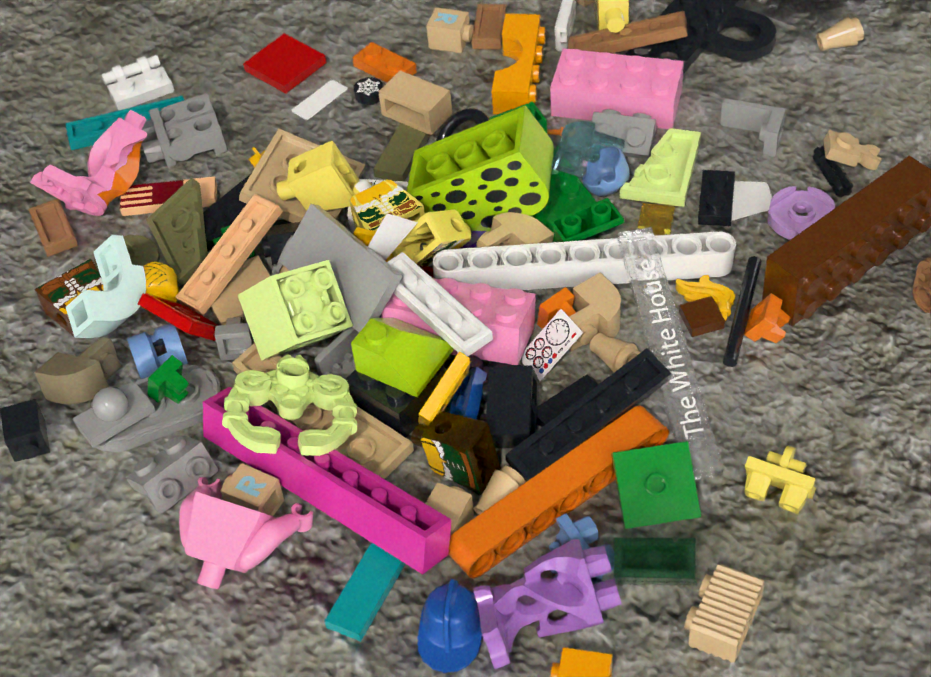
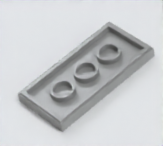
(360, 273)

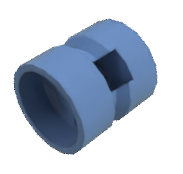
(144, 353)

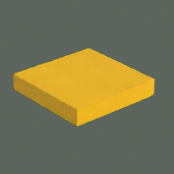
(445, 389)

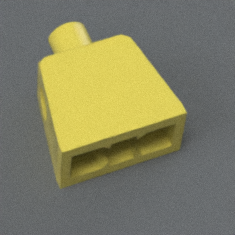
(319, 178)

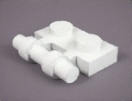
(139, 88)

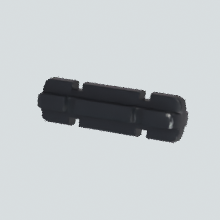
(833, 173)

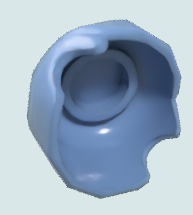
(607, 173)

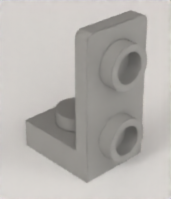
(757, 118)

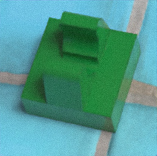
(168, 382)

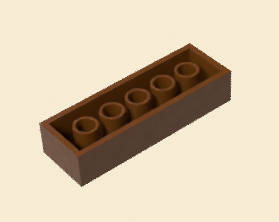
(850, 240)

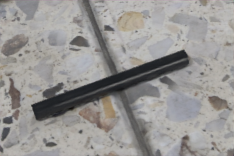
(742, 312)

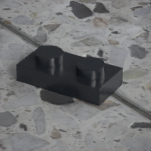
(716, 198)

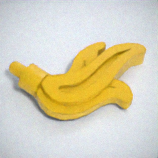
(722, 295)

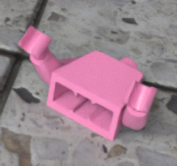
(231, 534)

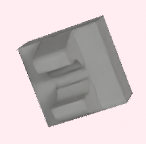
(233, 338)

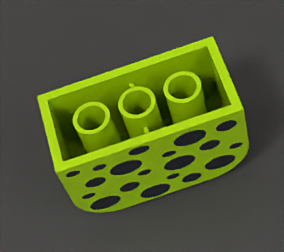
(486, 170)

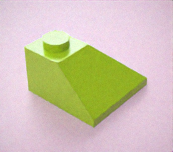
(399, 354)

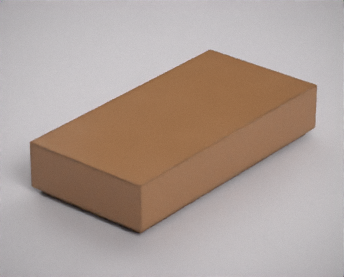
(488, 26)
(53, 227)

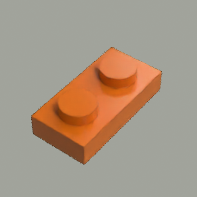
(382, 62)

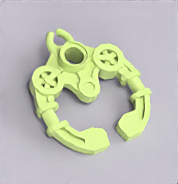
(291, 390)

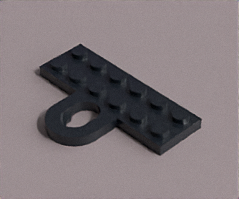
(704, 24)

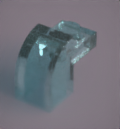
(579, 145)

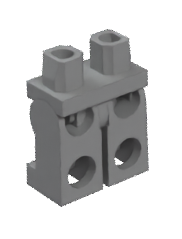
(182, 131)

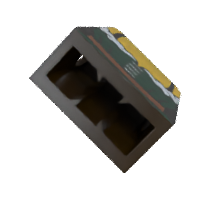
(459, 449)

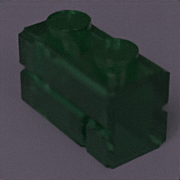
(656, 561)

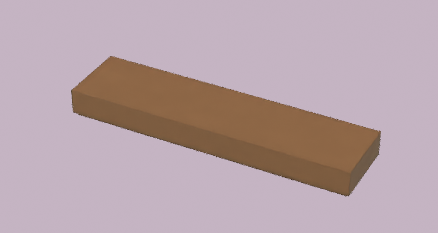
(633, 34)

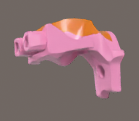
(111, 169)

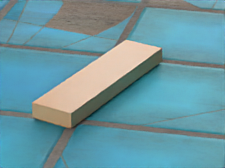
(229, 254)

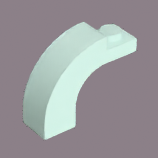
(101, 312)

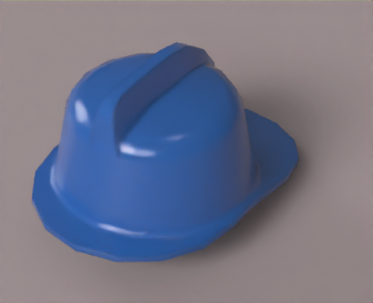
(449, 628)

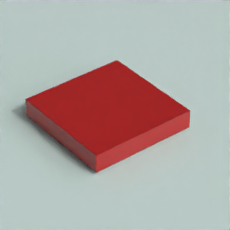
(285, 63)
(179, 316)

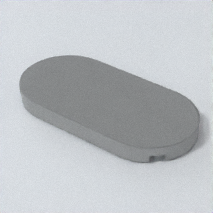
(168, 415)

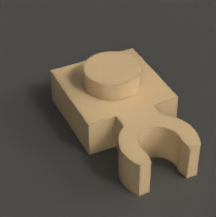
(846, 149)

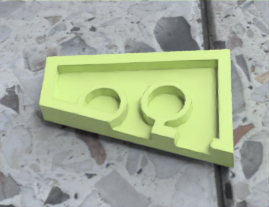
(667, 171)

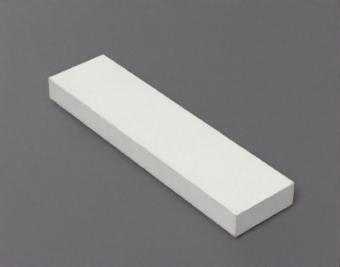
(439, 308)

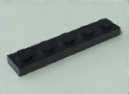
(589, 414)

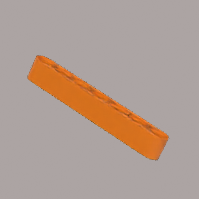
(551, 493)

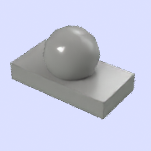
(113, 412)

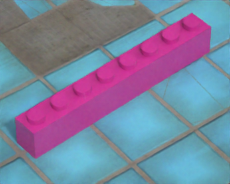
(340, 489)

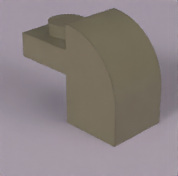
(78, 378)

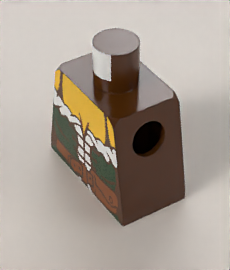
(63, 289)

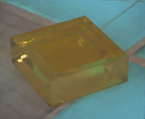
(658, 217)

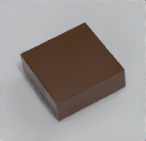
(701, 316)

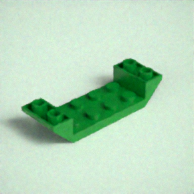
(571, 208)

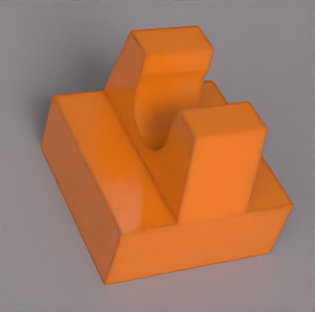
(561, 300)
(767, 320)

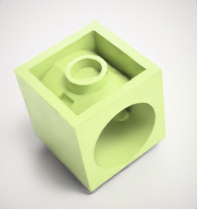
(294, 309)

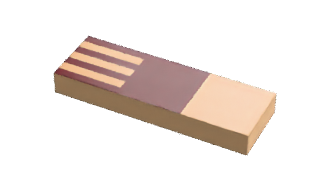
(149, 197)

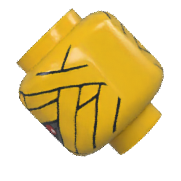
(161, 281)

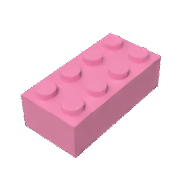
(623, 83)
(504, 311)

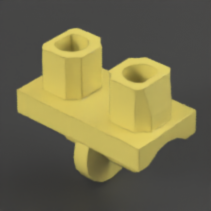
(795, 485)

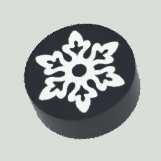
(367, 90)

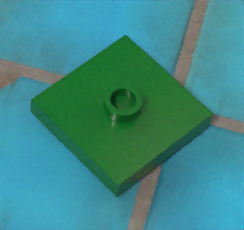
(656, 485)

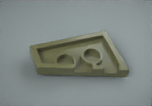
(181, 230)

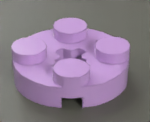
(788, 201)

